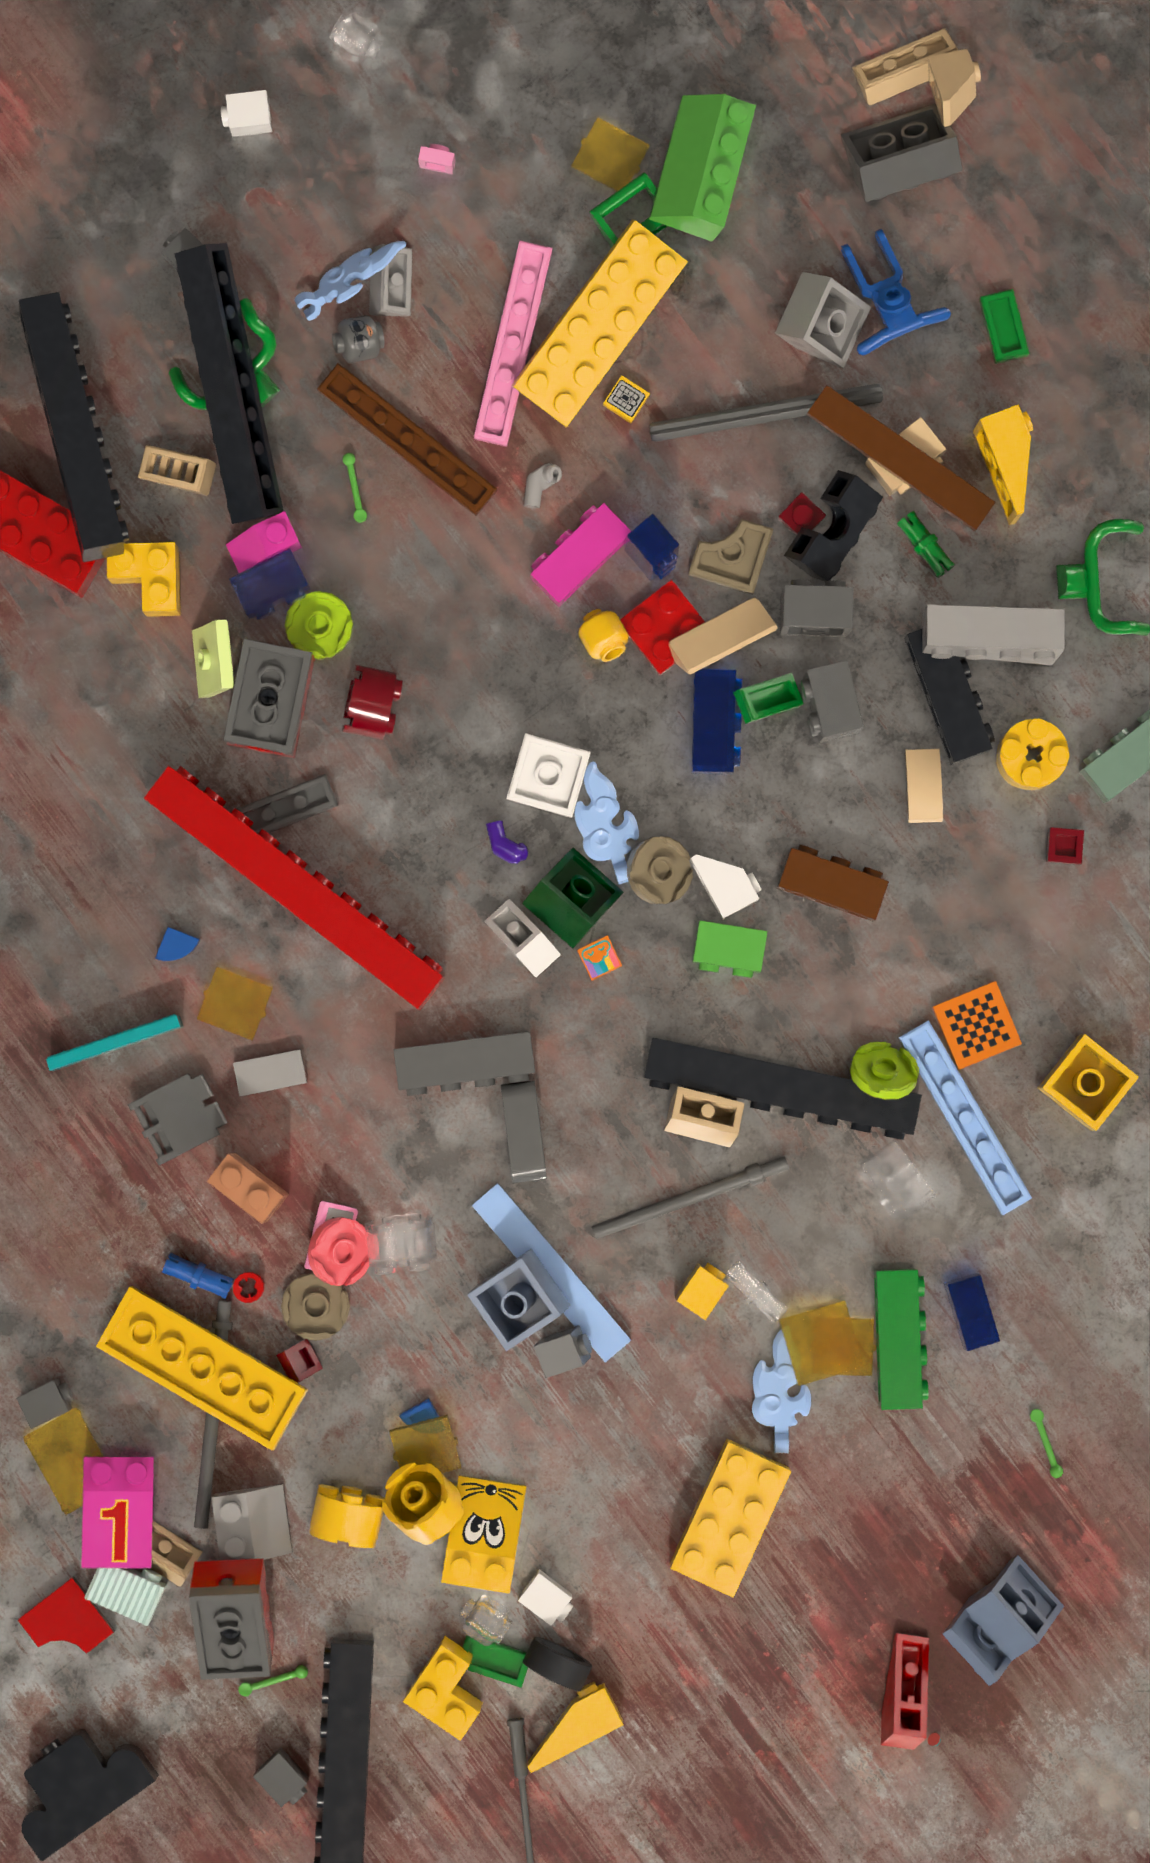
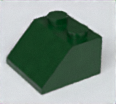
(572, 897)

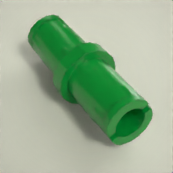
(925, 544)

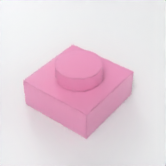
(437, 158)

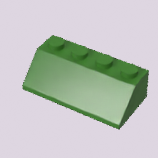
(702, 164)

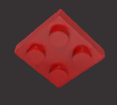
(658, 621)

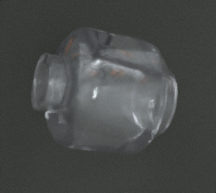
(356, 38)
(485, 1620)

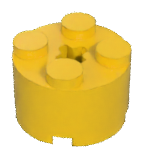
(1035, 735)
(422, 1502)
(346, 1516)

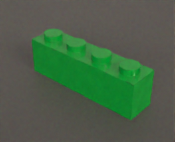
(898, 1339)

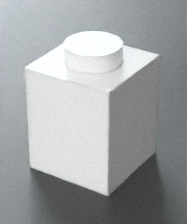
(247, 113)
(546, 1598)

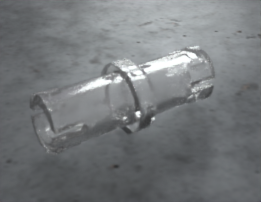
(756, 1292)

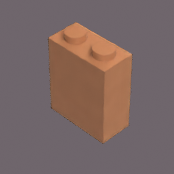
(248, 1187)

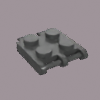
(179, 1116)

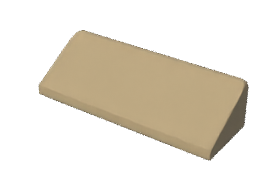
(901, 68)
(721, 636)
(172, 1555)

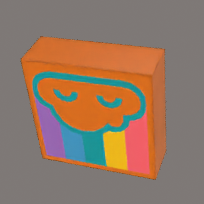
(599, 958)

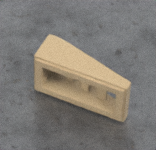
(203, 478)

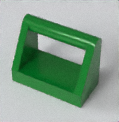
(617, 200)

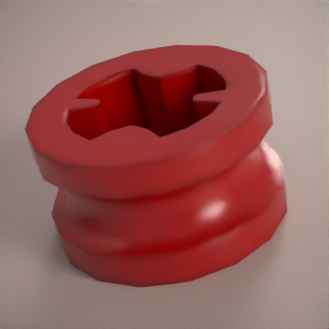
(259, 1285)

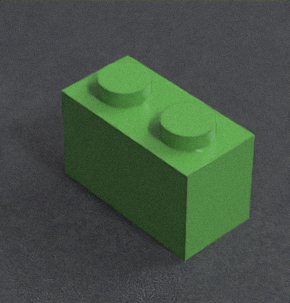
(729, 947)

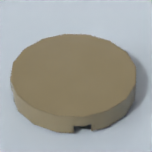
(659, 870)
(314, 1307)

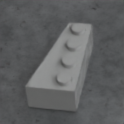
(994, 633)

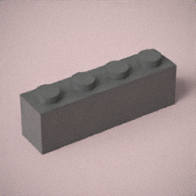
(464, 1061)

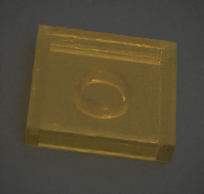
(821, 1343)

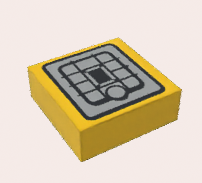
(626, 399)

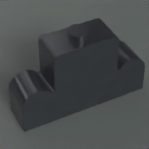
(79, 1789)

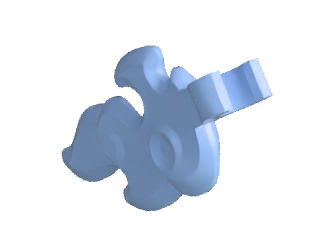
(338, 279)
(602, 838)
(771, 1402)

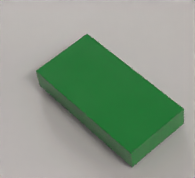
(1004, 326)
(768, 698)
(497, 1661)

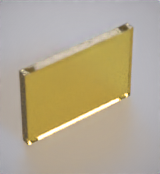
(60, 1454)

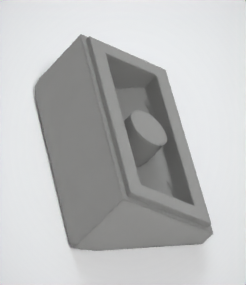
(392, 286)

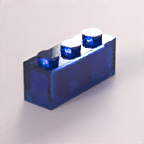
(652, 548)
(715, 722)

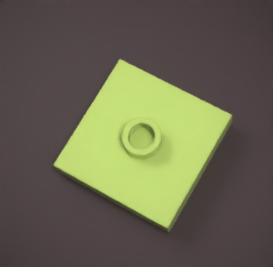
(213, 658)

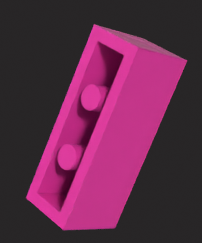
(579, 554)

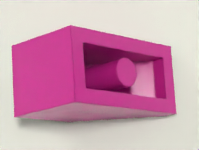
(263, 542)

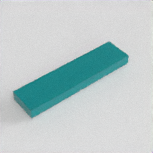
(114, 1042)

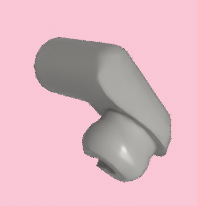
(539, 481)

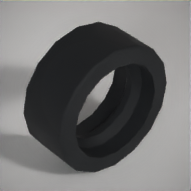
(557, 1663)

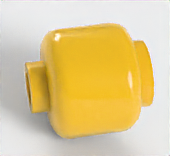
(603, 635)

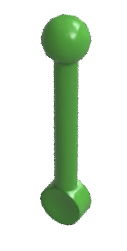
(359, 515)
(1037, 1416)
(246, 1688)

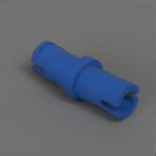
(198, 1275)

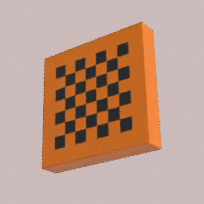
(976, 1025)

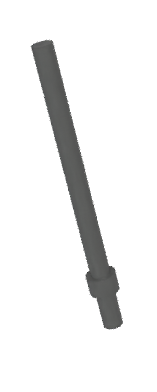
(754, 1174)

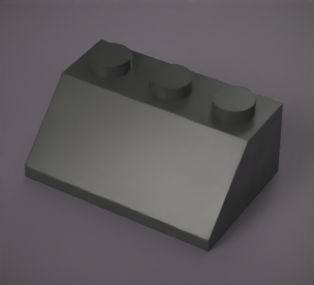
(901, 153)

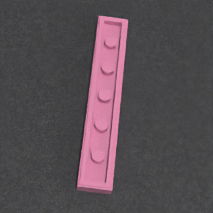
(513, 342)

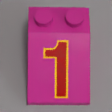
(117, 1512)

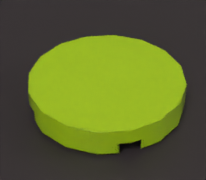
(319, 624)
(884, 1070)

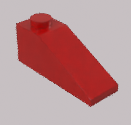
(906, 1693)

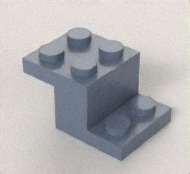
(1003, 1620)

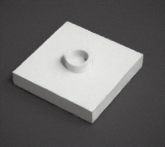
(548, 775)

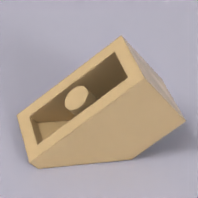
(953, 83)

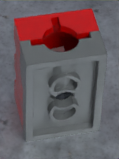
(269, 698)
(231, 1619)

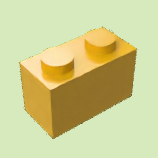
(702, 1290)

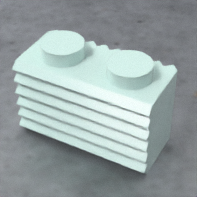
(127, 1592)

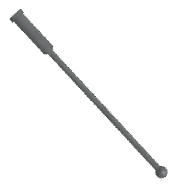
(520, 1772)

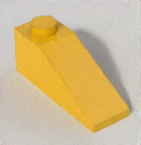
(583, 1721)

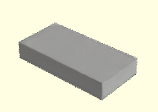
(270, 1072)

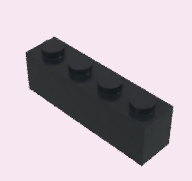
(951, 702)

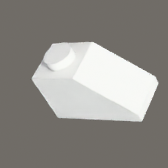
(726, 885)
(522, 937)

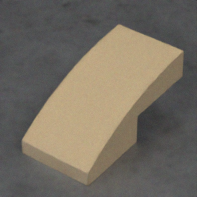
(924, 785)

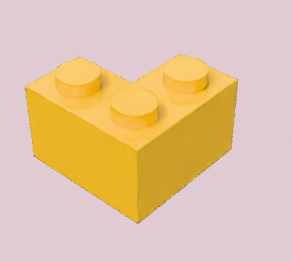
(158, 571)
(437, 1692)

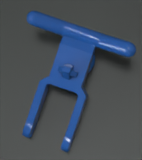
(890, 300)

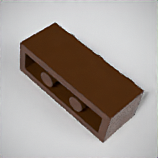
(833, 883)

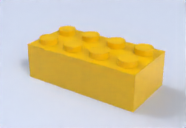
(729, 1518)

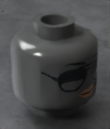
(358, 339)

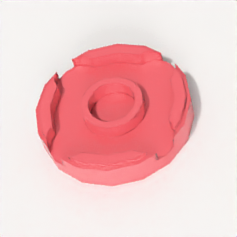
(339, 1251)

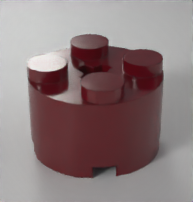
(371, 702)

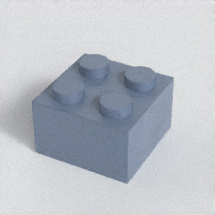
(518, 1300)

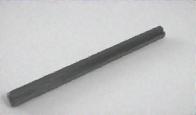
(755, 414)

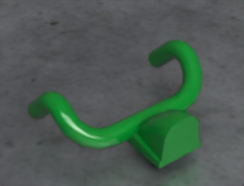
(266, 387)
(1082, 580)

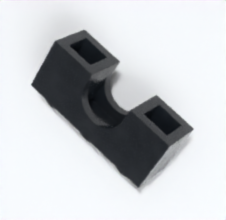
(852, 507)

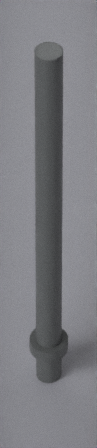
(222, 1326)

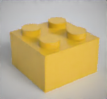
(1088, 1082)

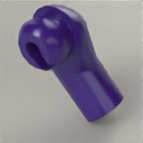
(503, 847)

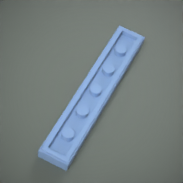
(965, 1118)
(520, 1236)

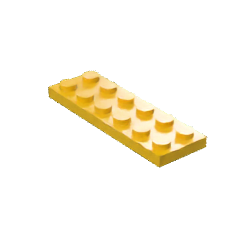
(599, 323)
(202, 1368)

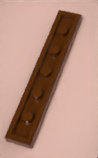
(407, 439)
(900, 458)

